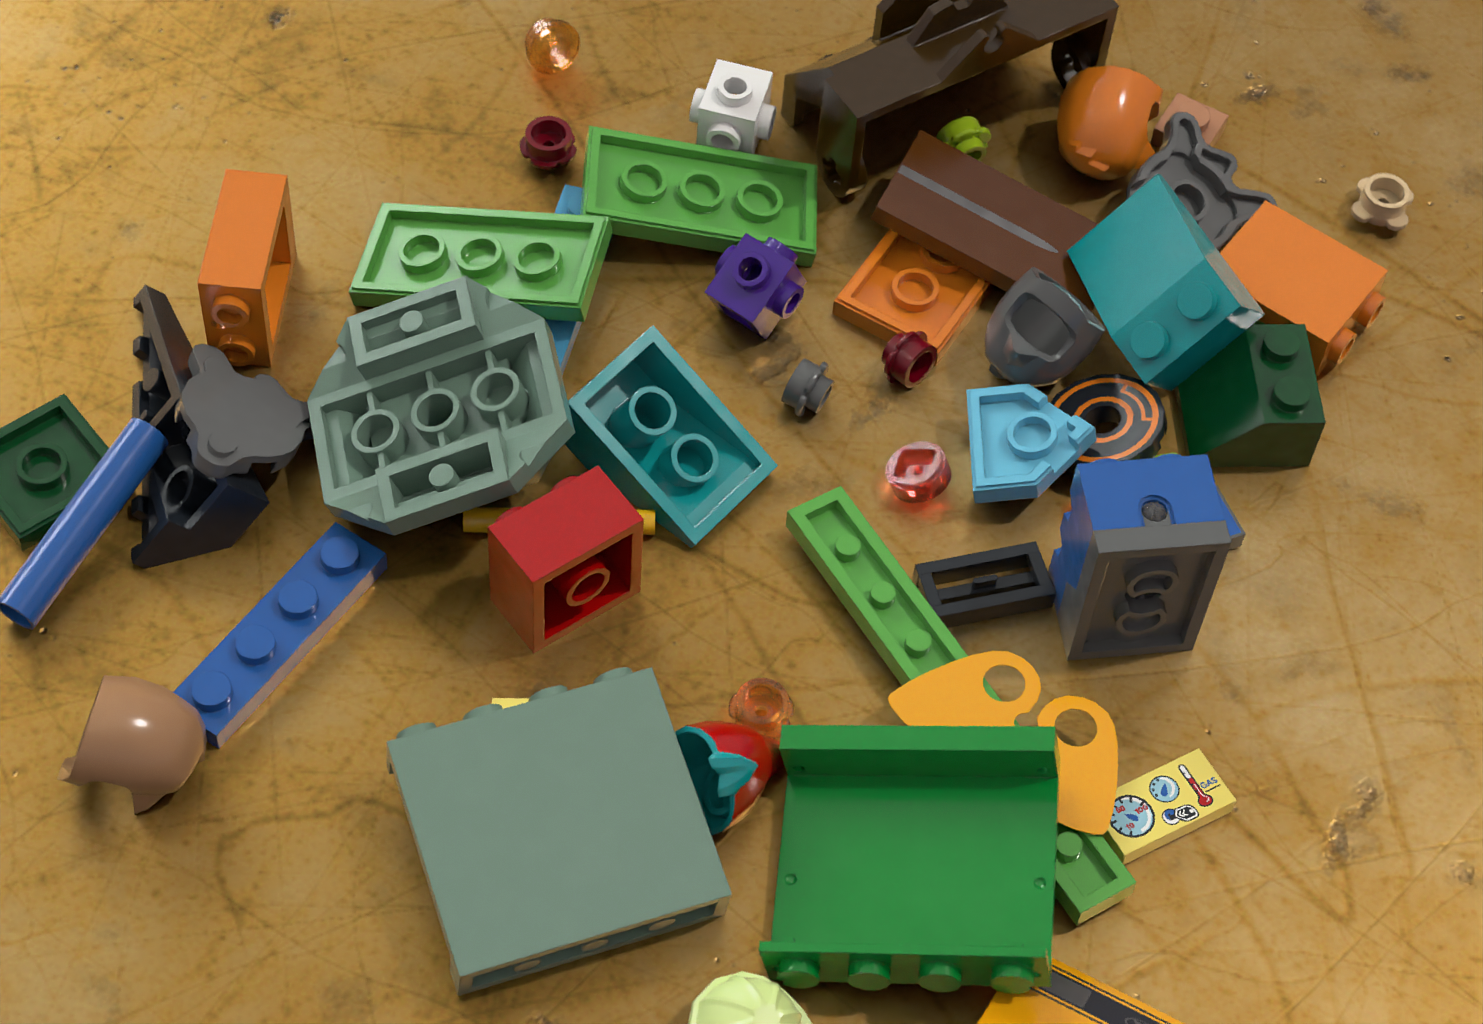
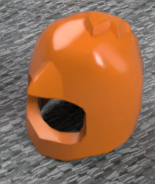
(1106, 121)

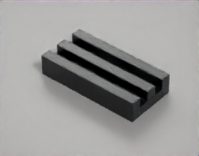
(987, 595)

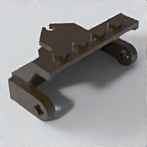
(927, 48)

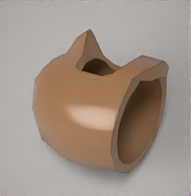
(138, 740)

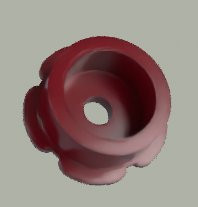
(548, 142)
(908, 358)

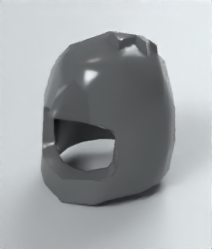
(1039, 332)

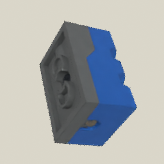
(1138, 556)

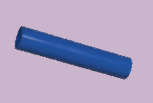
(82, 523)

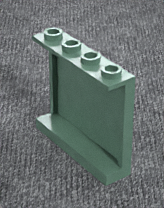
(557, 827)

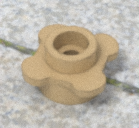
(1383, 201)

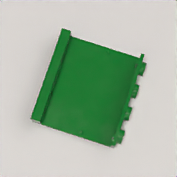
(916, 857)

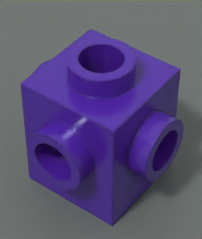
(757, 284)

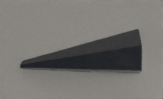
(179, 505)

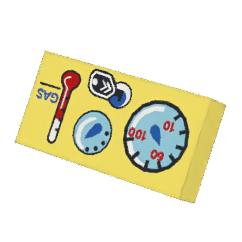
(1166, 805)

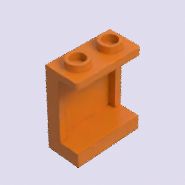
(1306, 280)

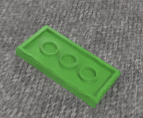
(698, 193)
(523, 256)

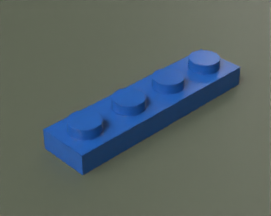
(281, 631)

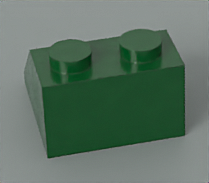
(1254, 401)

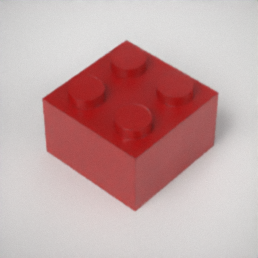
(565, 558)

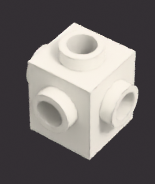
(732, 119)

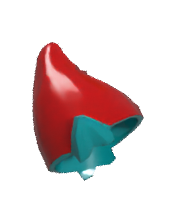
(728, 768)

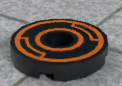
(1120, 401)

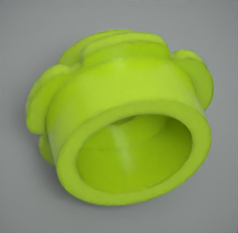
(966, 136)

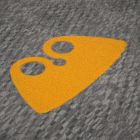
(957, 698)

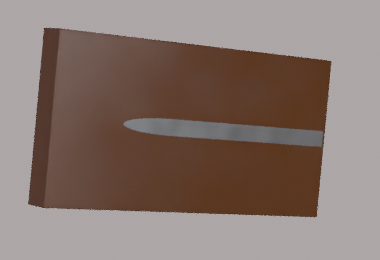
(981, 218)

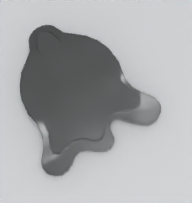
(1200, 180)
(238, 417)

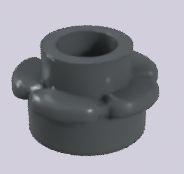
(808, 387)

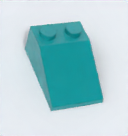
(1162, 286)
(666, 439)

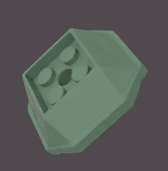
(436, 407)

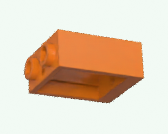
(248, 266)

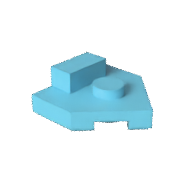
(1020, 442)

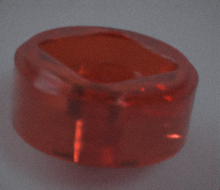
(918, 472)

